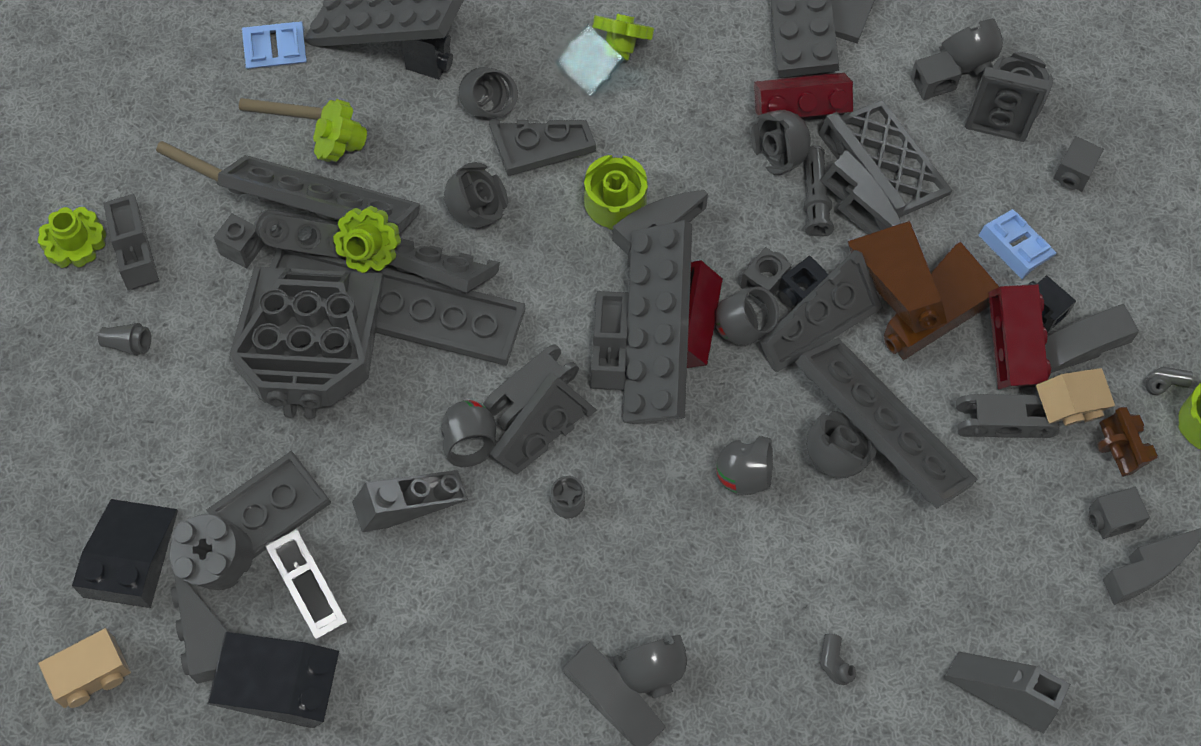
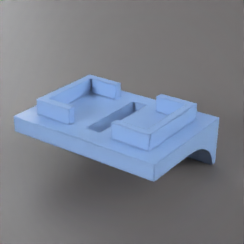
(259, 46)
(1023, 256)

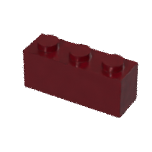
(805, 95)
(703, 303)
(1019, 336)

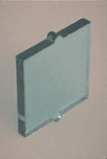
(590, 60)

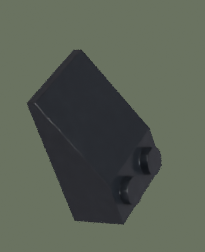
(428, 56)
(125, 554)
(274, 678)

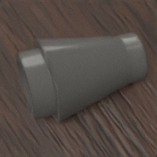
(126, 338)

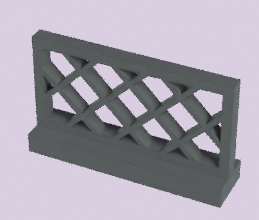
(840, 138)

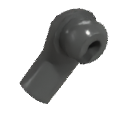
(1164, 377)
(833, 664)

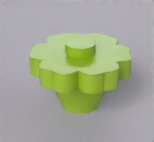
(622, 32)
(337, 132)
(71, 237)
(367, 239)

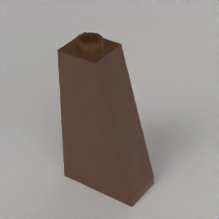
(902, 275)
(964, 293)

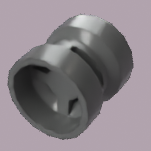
(567, 489)

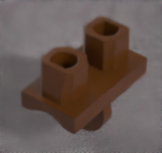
(1124, 442)

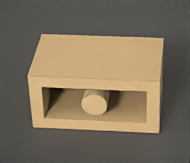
(1076, 397)
(85, 669)

